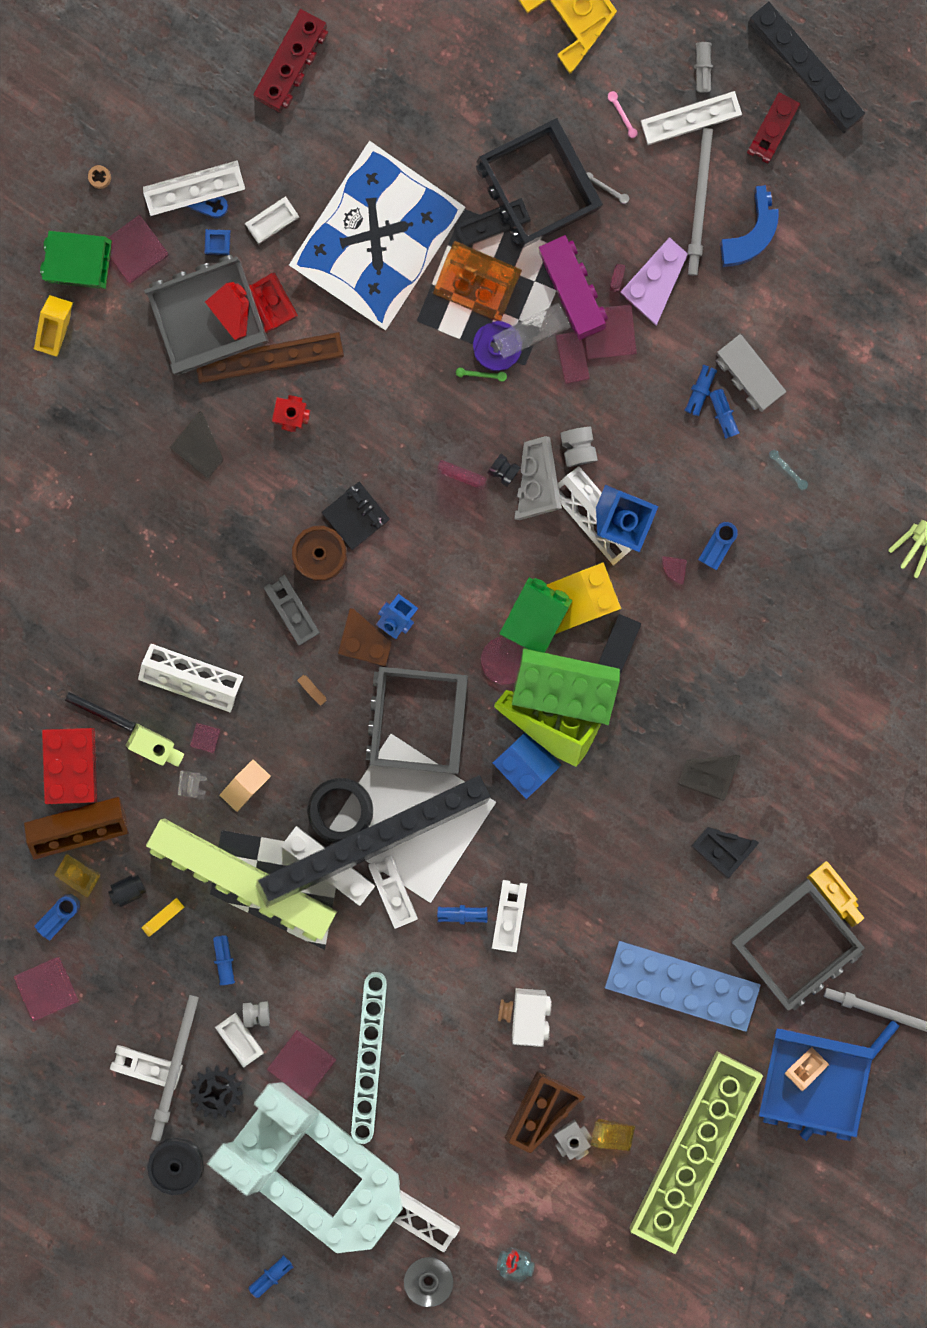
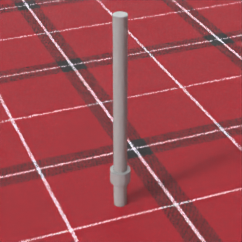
(695, 248)
(849, 1000)
(162, 1114)

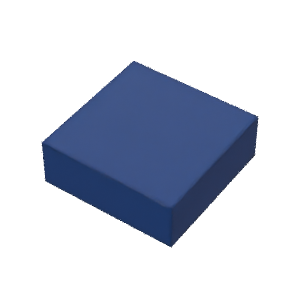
(217, 242)

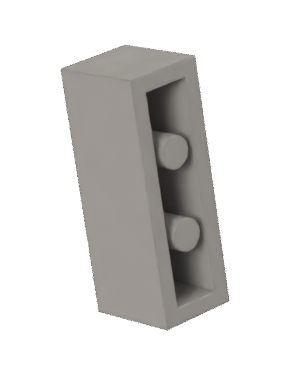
(749, 373)

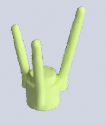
(920, 537)

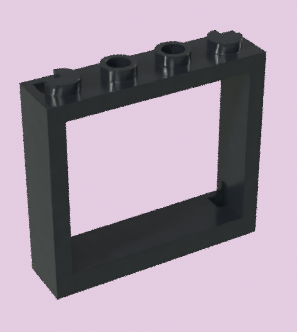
(573, 165)

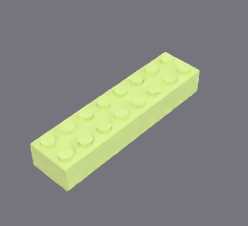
(237, 877)
(695, 1152)

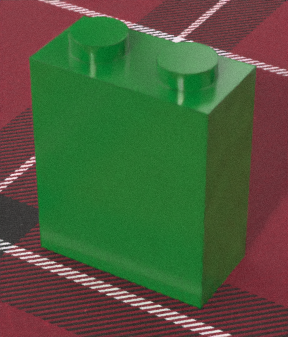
(76, 259)
(536, 615)

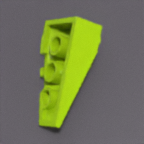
(559, 734)

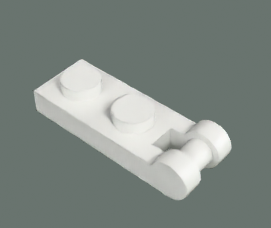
(393, 893)
(509, 917)
(142, 1066)

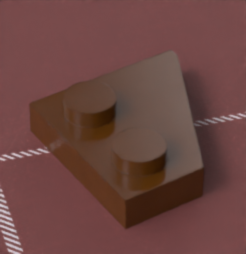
(364, 640)

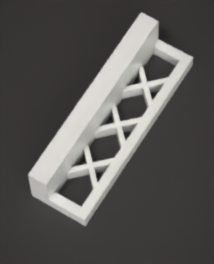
(193, 188)
(587, 494)
(188, 682)
(431, 1217)

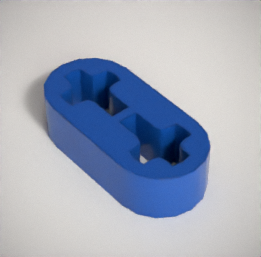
(208, 210)

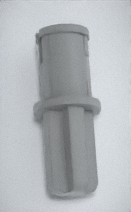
(703, 67)

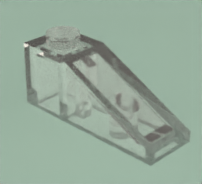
(532, 331)

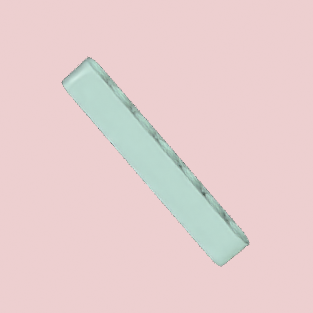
(363, 1068)

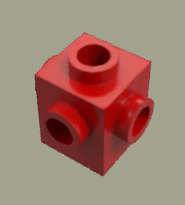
(284, 406)

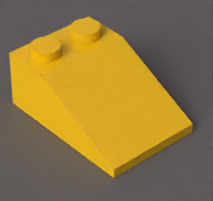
(590, 596)

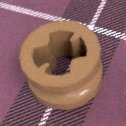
(98, 184)
(505, 1011)

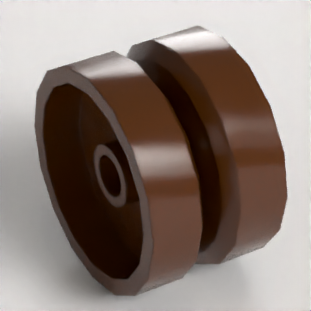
(330, 563)

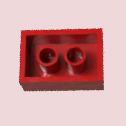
(69, 766)

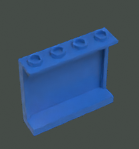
(831, 1100)

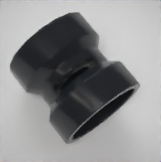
(503, 469)

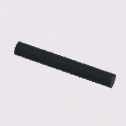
(100, 712)

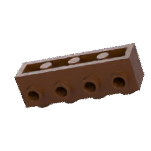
(76, 828)

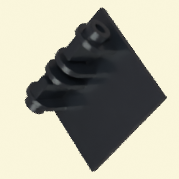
(355, 515)

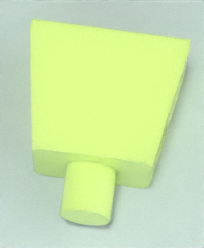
(144, 740)

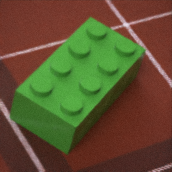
(566, 686)

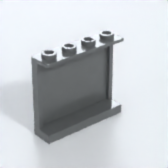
(190, 327)

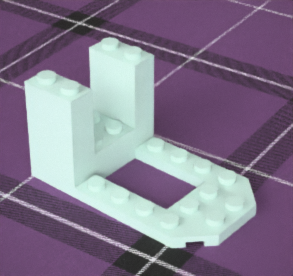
(268, 1140)

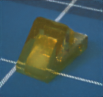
(77, 875)
(612, 1135)

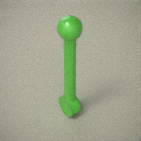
(501, 376)

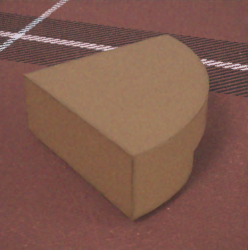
(312, 690)

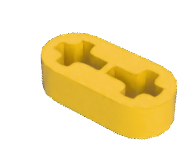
(162, 917)

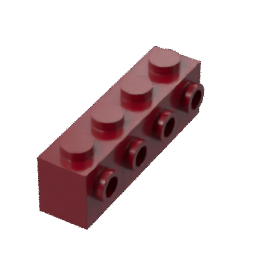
(290, 61)

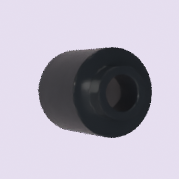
(126, 890)

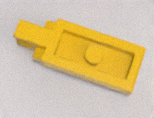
(836, 893)

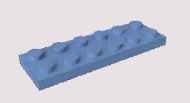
(682, 986)

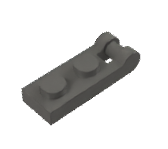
(292, 611)

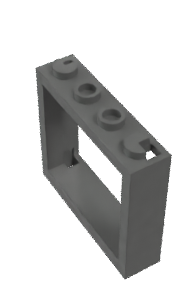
(377, 705)
(832, 970)

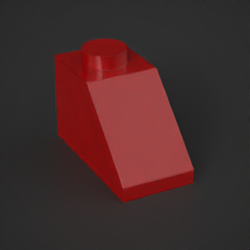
(231, 309)

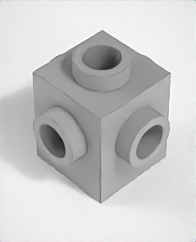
(573, 1131)

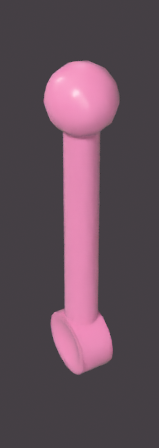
(612, 97)

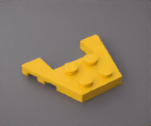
(585, 20)

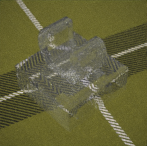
(190, 783)

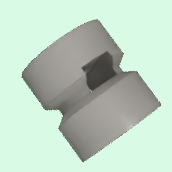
(578, 446)

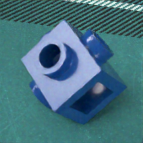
(397, 616)

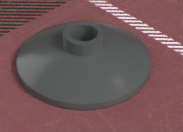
(425, 1294)

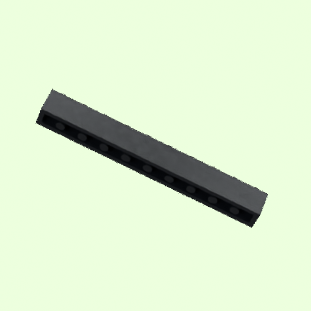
(372, 841)

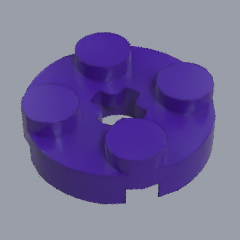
(484, 352)

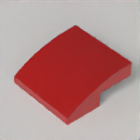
(272, 302)

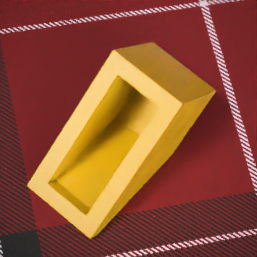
(52, 325)

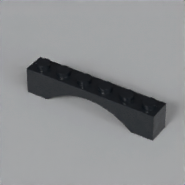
(825, 87)

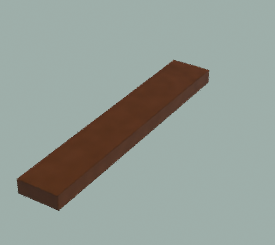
(274, 357)

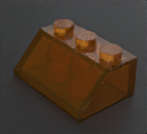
(477, 281)

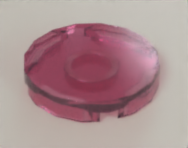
(501, 660)

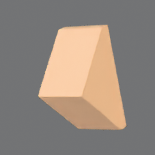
(245, 785)
(806, 1069)

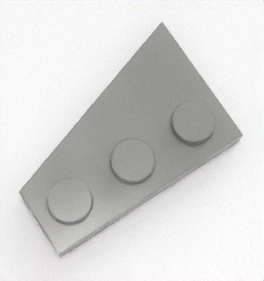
(539, 481)

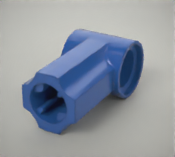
(717, 547)
(56, 917)

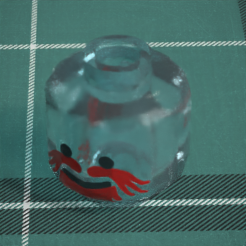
(515, 1264)

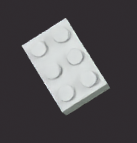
(529, 1017)

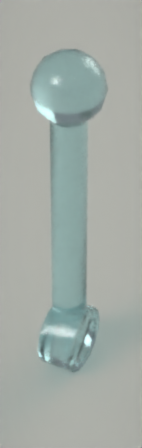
(802, 484)

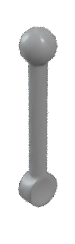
(624, 198)

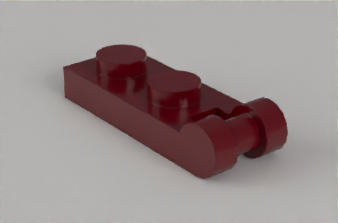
(774, 126)

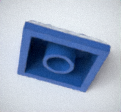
(623, 518)
(526, 764)

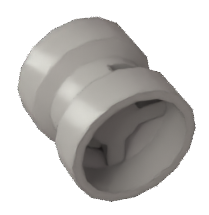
(256, 1014)

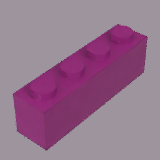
(572, 288)

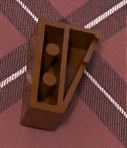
(540, 1111)

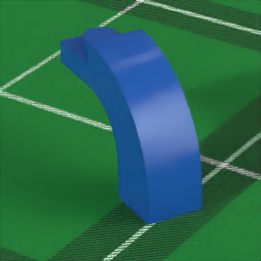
(745, 248)

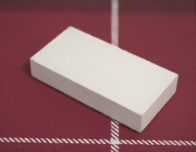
(272, 220)
(239, 1040)

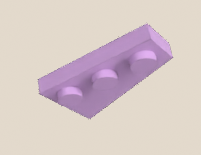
(655, 281)

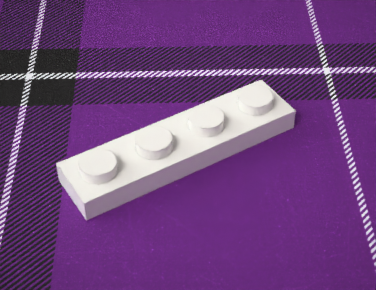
(691, 118)

